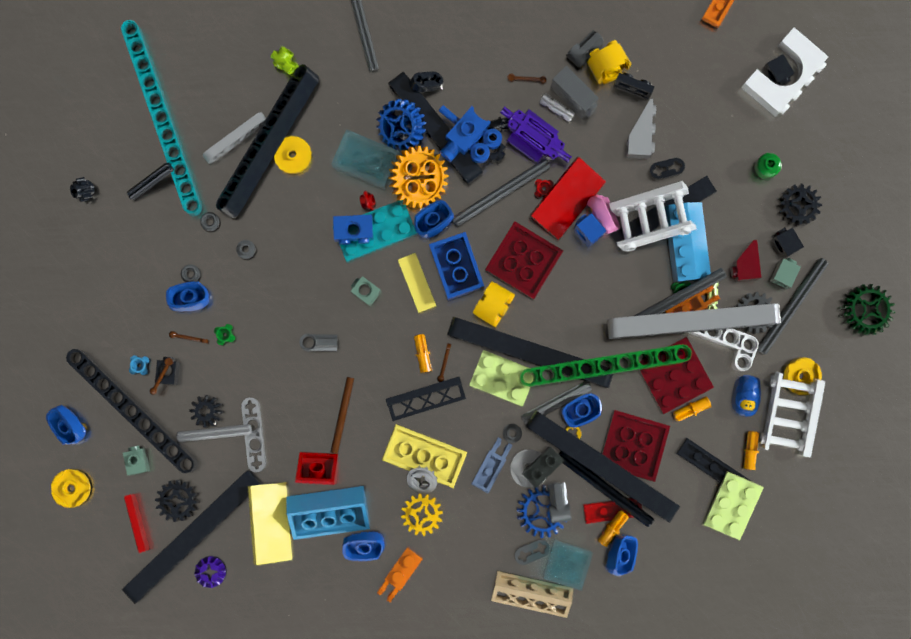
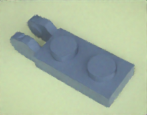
(491, 467)

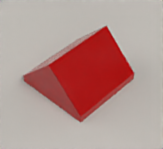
(317, 468)

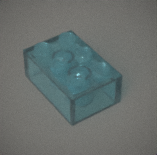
(365, 159)

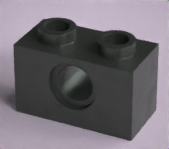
(543, 467)

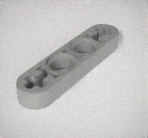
(234, 138)
(257, 434)

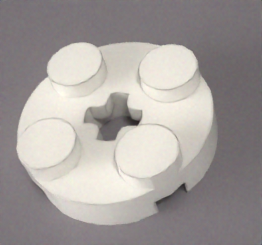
(518, 466)

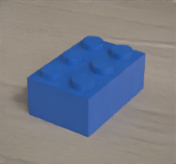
(456, 266)

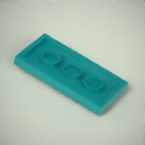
(390, 225)

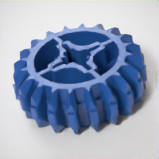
(410, 123)
(533, 496)

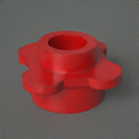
(540, 184)
(367, 200)

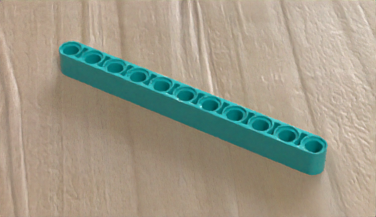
(158, 109)

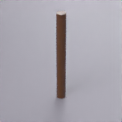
(342, 415)

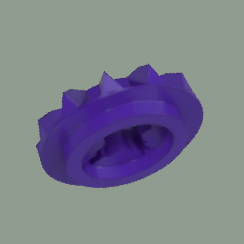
(215, 564)

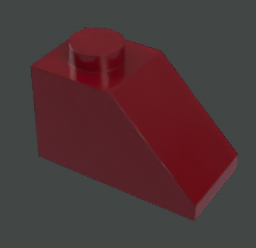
(747, 264)

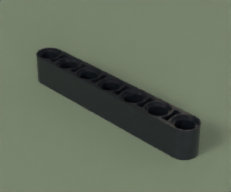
(435, 126)

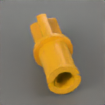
(422, 353)
(692, 409)
(751, 450)
(613, 528)

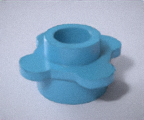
(135, 361)

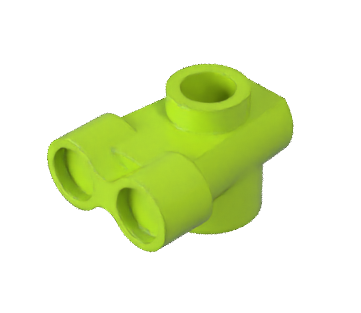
(282, 60)

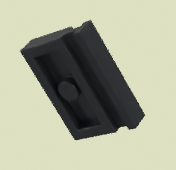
(639, 88)

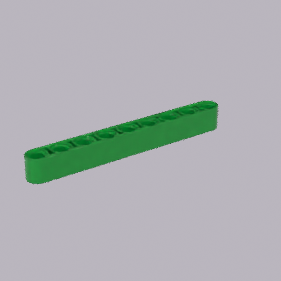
(614, 366)

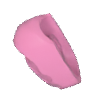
(601, 210)

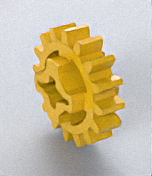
(413, 512)

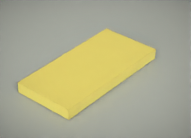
(410, 449)
(269, 523)

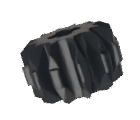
(210, 416)

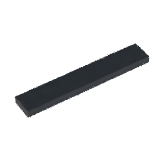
(697, 192)

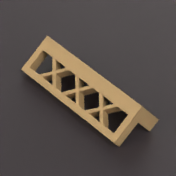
(533, 591)

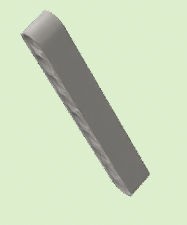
(693, 321)

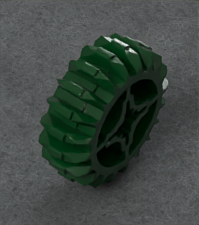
(856, 320)

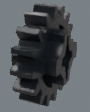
(799, 215)
(177, 492)

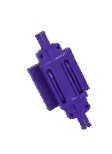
(534, 136)

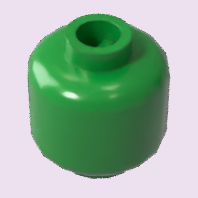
(768, 165)

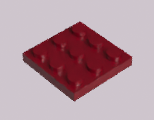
(524, 260)
(678, 382)
(636, 444)

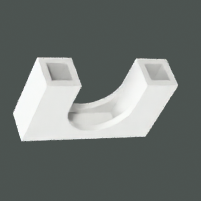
(808, 61)

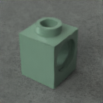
(371, 296)

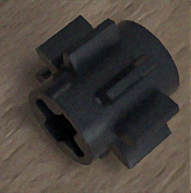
(82, 189)

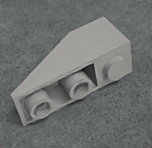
(640, 139)

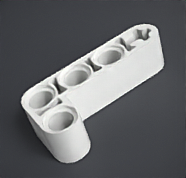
(737, 345)

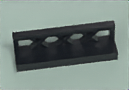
(428, 390)

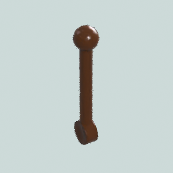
(511, 78)
(172, 334)
(168, 362)
(440, 378)

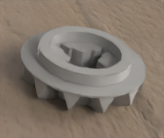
(429, 483)

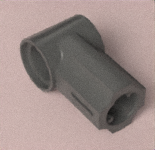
(580, 52)
(322, 342)
(558, 507)

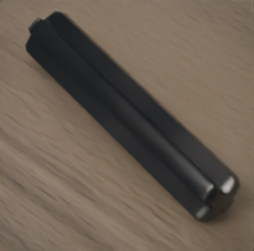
(150, 181)

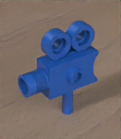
(466, 134)

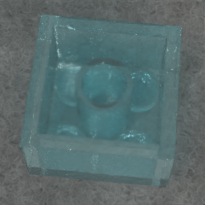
(567, 564)

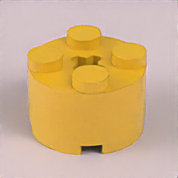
(608, 62)
(493, 304)

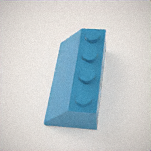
(688, 252)
(327, 512)

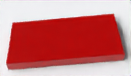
(567, 198)

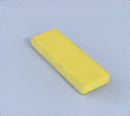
(417, 282)

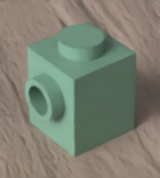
(785, 273)
(136, 460)

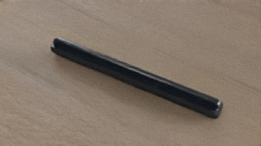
(607, 490)

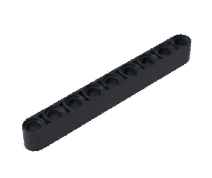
(267, 141)
(519, 348)
(123, 406)
(602, 466)
(190, 538)

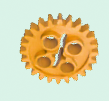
(418, 158)

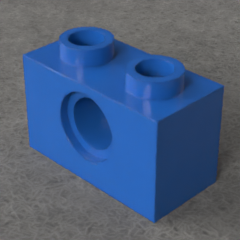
(342, 224)
(589, 229)

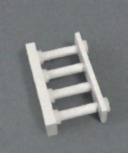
(640, 202)
(807, 426)

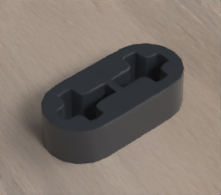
(424, 78)
(665, 165)

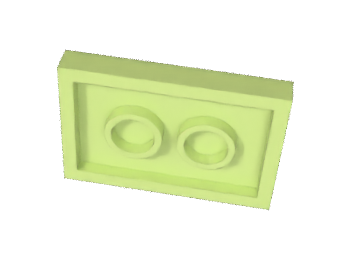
(501, 378)
(733, 505)

